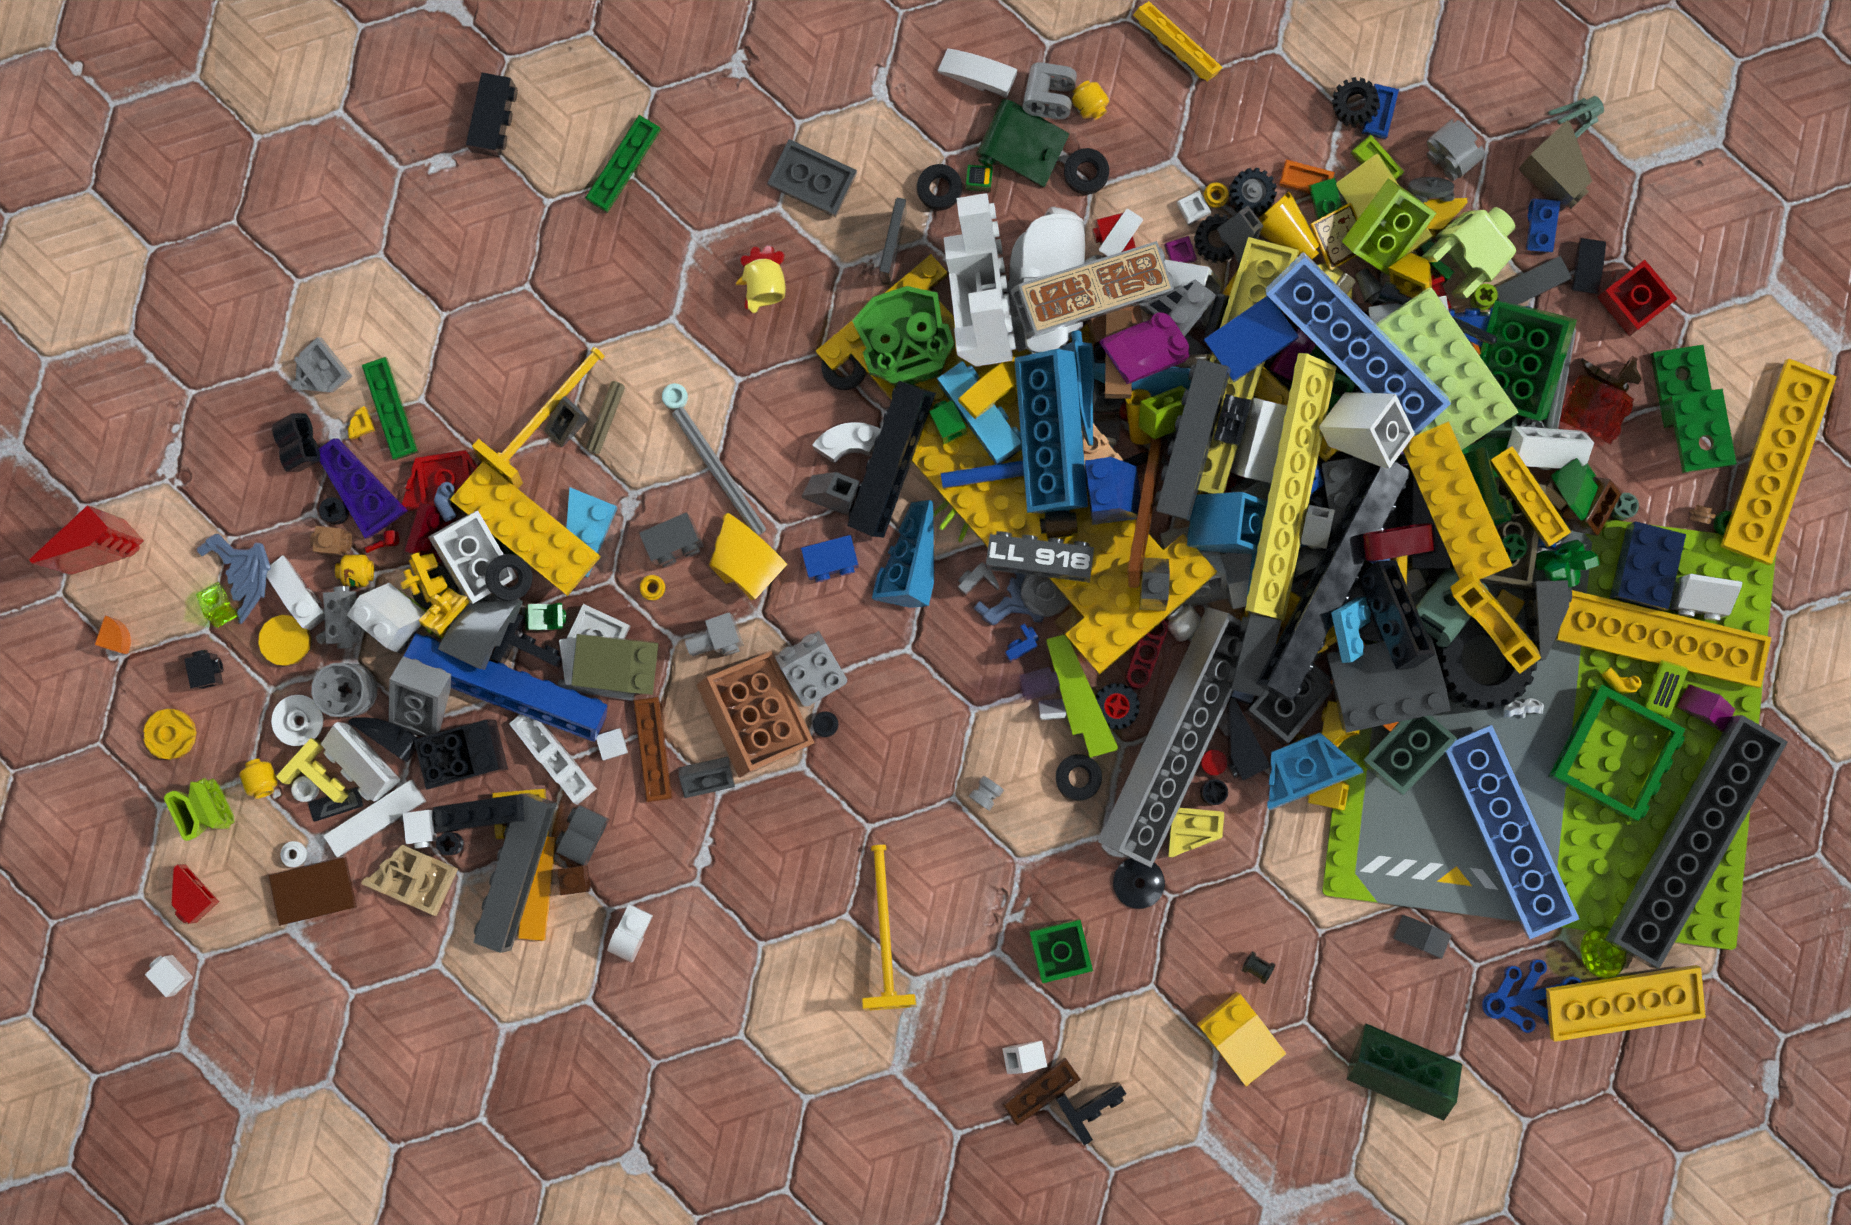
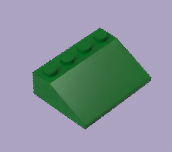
(1527, 355)

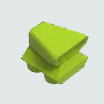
(199, 809)

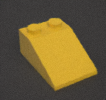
(1241, 1038)

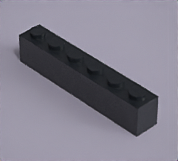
(890, 459)

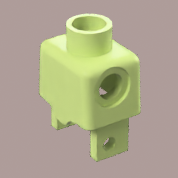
(1477, 245)

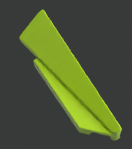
(1079, 700)

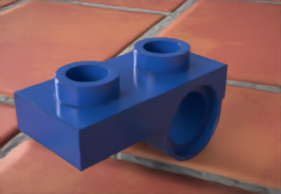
(1542, 224)

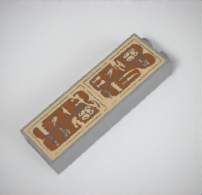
(1092, 289)

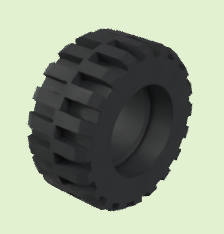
(1468, 692)

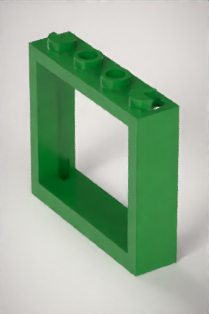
(1578, 735)

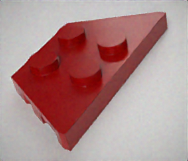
(431, 472)

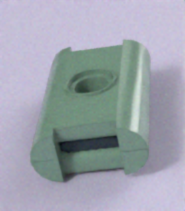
(1441, 612)

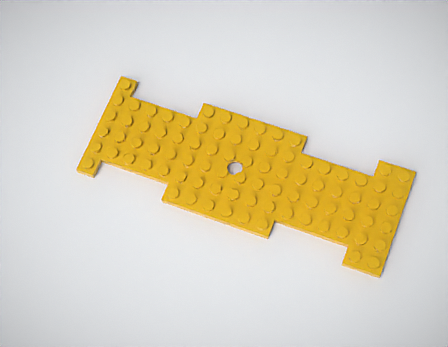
(1107, 603)

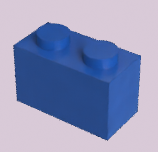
(830, 558)

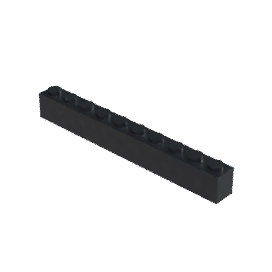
(1332, 581)

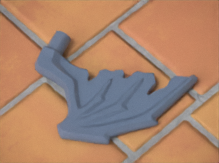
(246, 571)
(1007, 605)

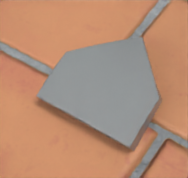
(319, 368)

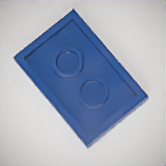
(1251, 338)

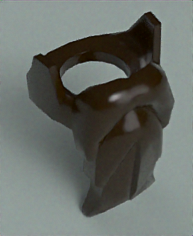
(1628, 373)

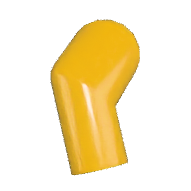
(1621, 684)

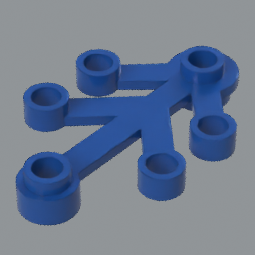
(1525, 997)

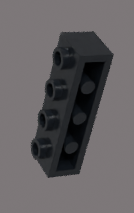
(1396, 615)

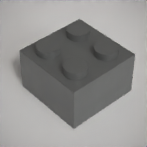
(672, 540)

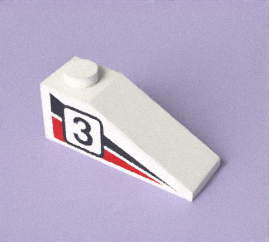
(296, 594)

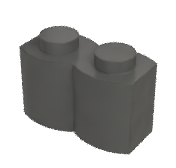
(582, 834)

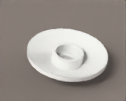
(285, 718)

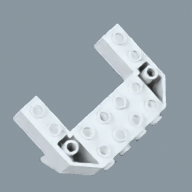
(977, 286)

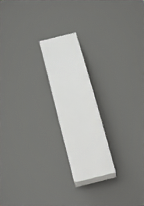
(553, 757)

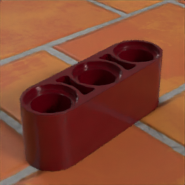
(1398, 542)
(1142, 665)

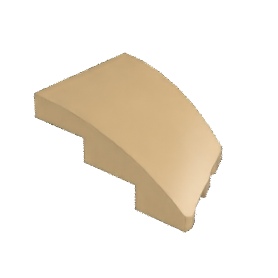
(413, 879)

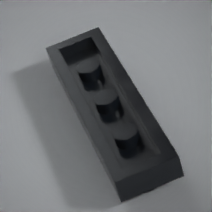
(478, 814)

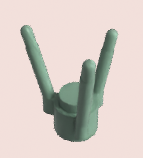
(1586, 110)

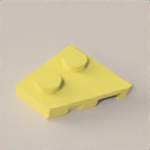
(1193, 829)

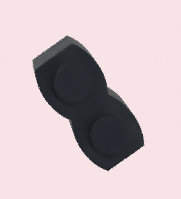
(296, 442)

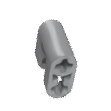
(1038, 86)

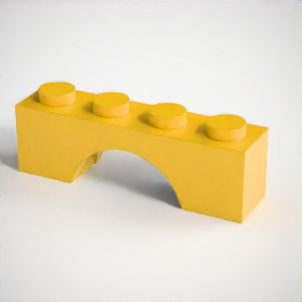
(1496, 621)
(1335, 795)

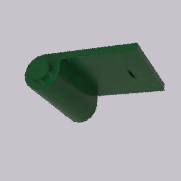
(1020, 142)
(1482, 471)

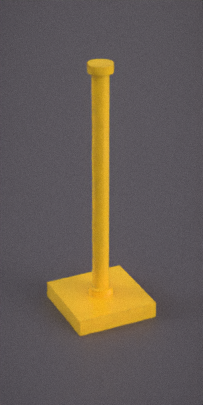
(500, 461)
(889, 998)

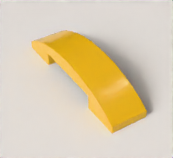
(991, 387)

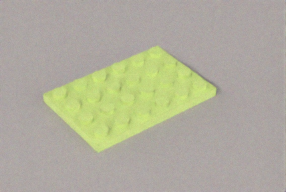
(1447, 357)

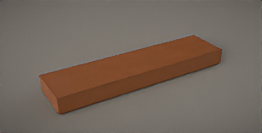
(652, 749)

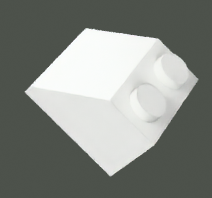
(1704, 596)

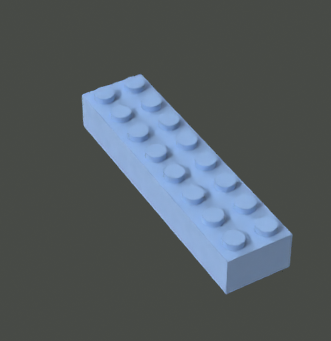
(1354, 341)
(1510, 832)

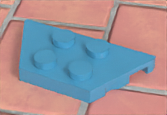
(1307, 768)

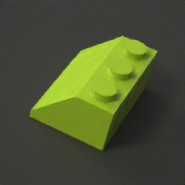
(1388, 226)

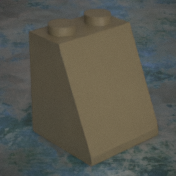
(1559, 168)

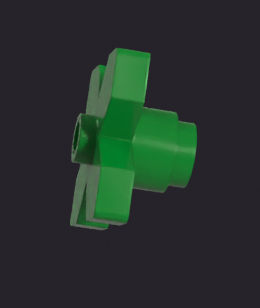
(1566, 562)

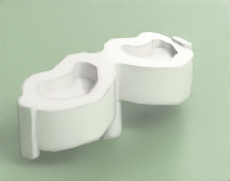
(1518, 708)

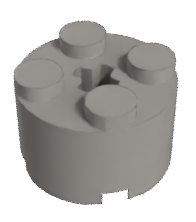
(1454, 149)

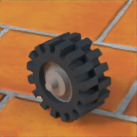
(1252, 190)

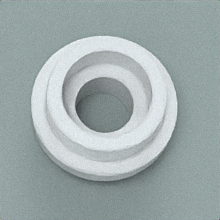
(301, 854)

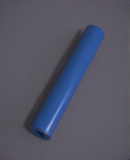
(982, 474)

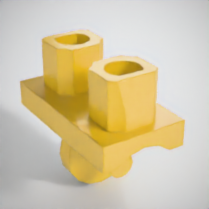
(420, 567)
(443, 611)

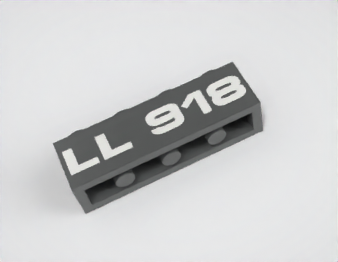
(1040, 557)

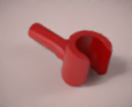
(391, 538)

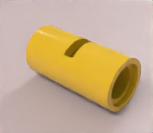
(1133, 409)

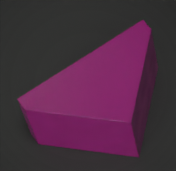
(1706, 707)

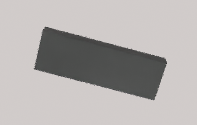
(1534, 282)

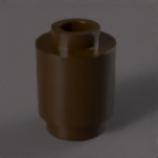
(1059, 524)

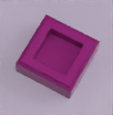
(1181, 250)

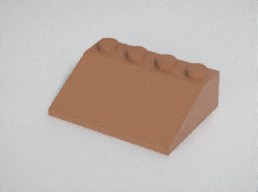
(755, 713)

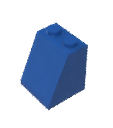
(1112, 490)

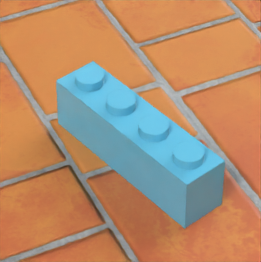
(990, 427)

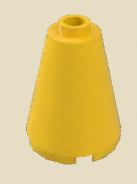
(1287, 227)

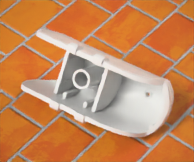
(1046, 247)

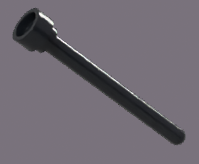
(1391, 294)

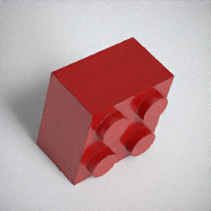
(1637, 297)

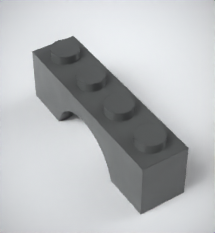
(1238, 229)

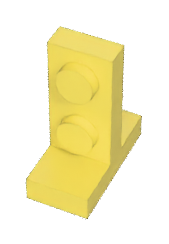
(314, 771)

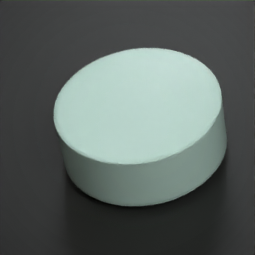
(674, 396)

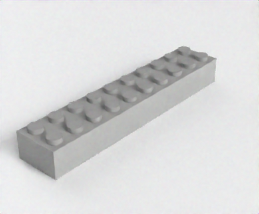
(1175, 741)

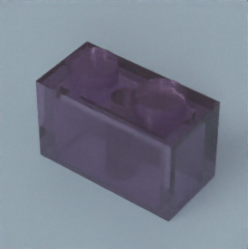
(1038, 684)

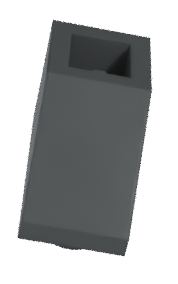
(832, 491)

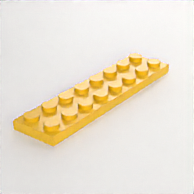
(1778, 462)
(1664, 636)

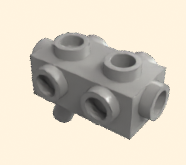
(338, 626)

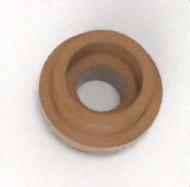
(1702, 514)

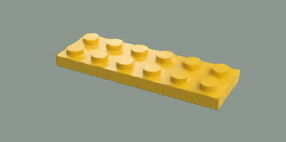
(1455, 503)
(526, 528)
(1625, 1003)

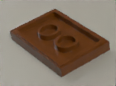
(312, 891)

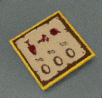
(1331, 231)

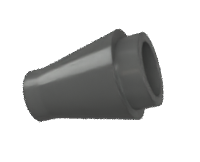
(1369, 287)

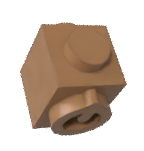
(331, 541)

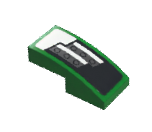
(1436, 268)

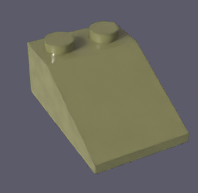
(614, 664)

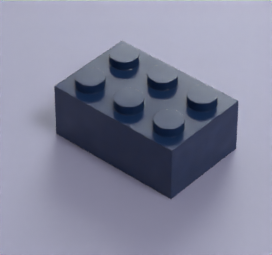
(1647, 566)

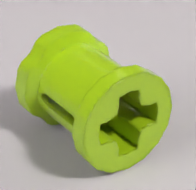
(1484, 289)

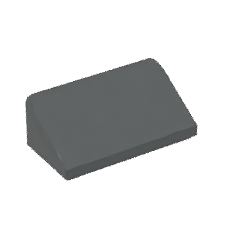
(706, 777)

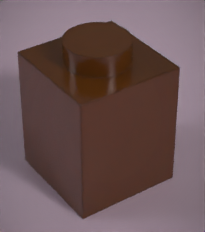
(574, 880)

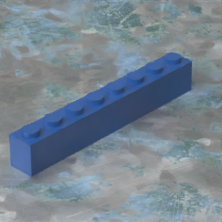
(516, 691)

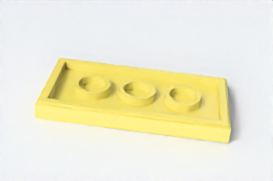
(1364, 183)

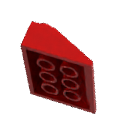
(88, 542)

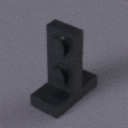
(524, 643)
(1090, 1110)

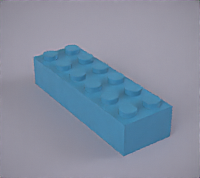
(1051, 431)

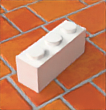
(1550, 447)

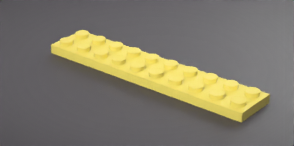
(1258, 268)
(1290, 487)

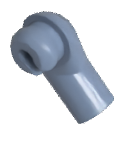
(442, 501)

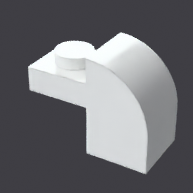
(629, 933)

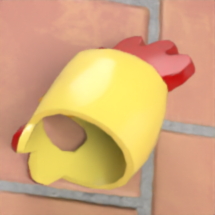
(763, 278)

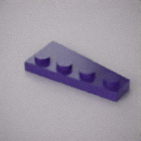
(360, 490)

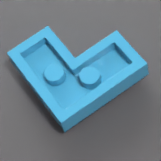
(1347, 622)

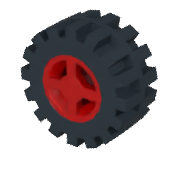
(1118, 697)

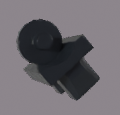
(1232, 420)

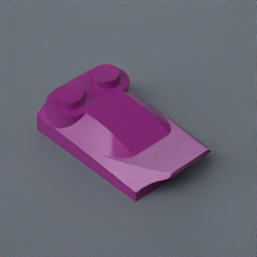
(1146, 348)

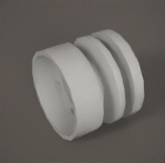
(330, 692)

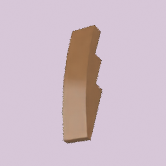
(1114, 383)

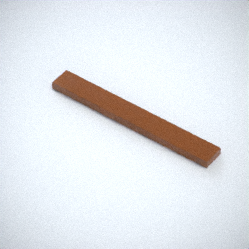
(1145, 512)

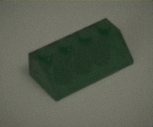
(1405, 1072)

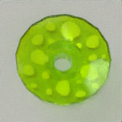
(1611, 958)

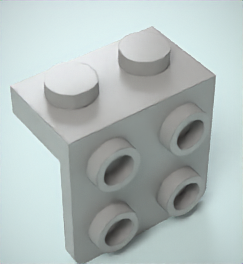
(811, 669)

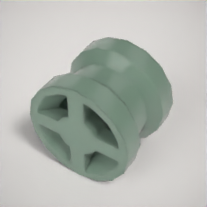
(1629, 505)

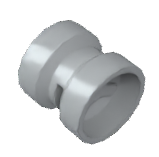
(986, 793)

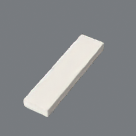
(374, 818)

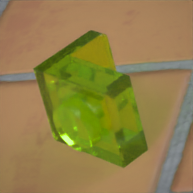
(216, 605)

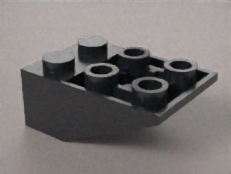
(461, 754)

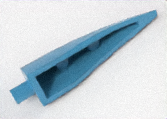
(1085, 377)

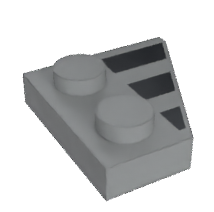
(1184, 304)

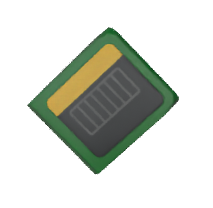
(979, 178)

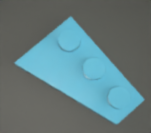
(589, 518)

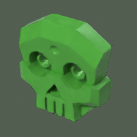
(898, 317)

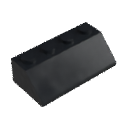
(1411, 511)

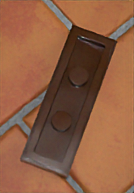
(1041, 1091)

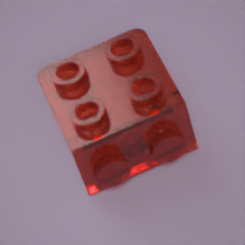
(1596, 408)

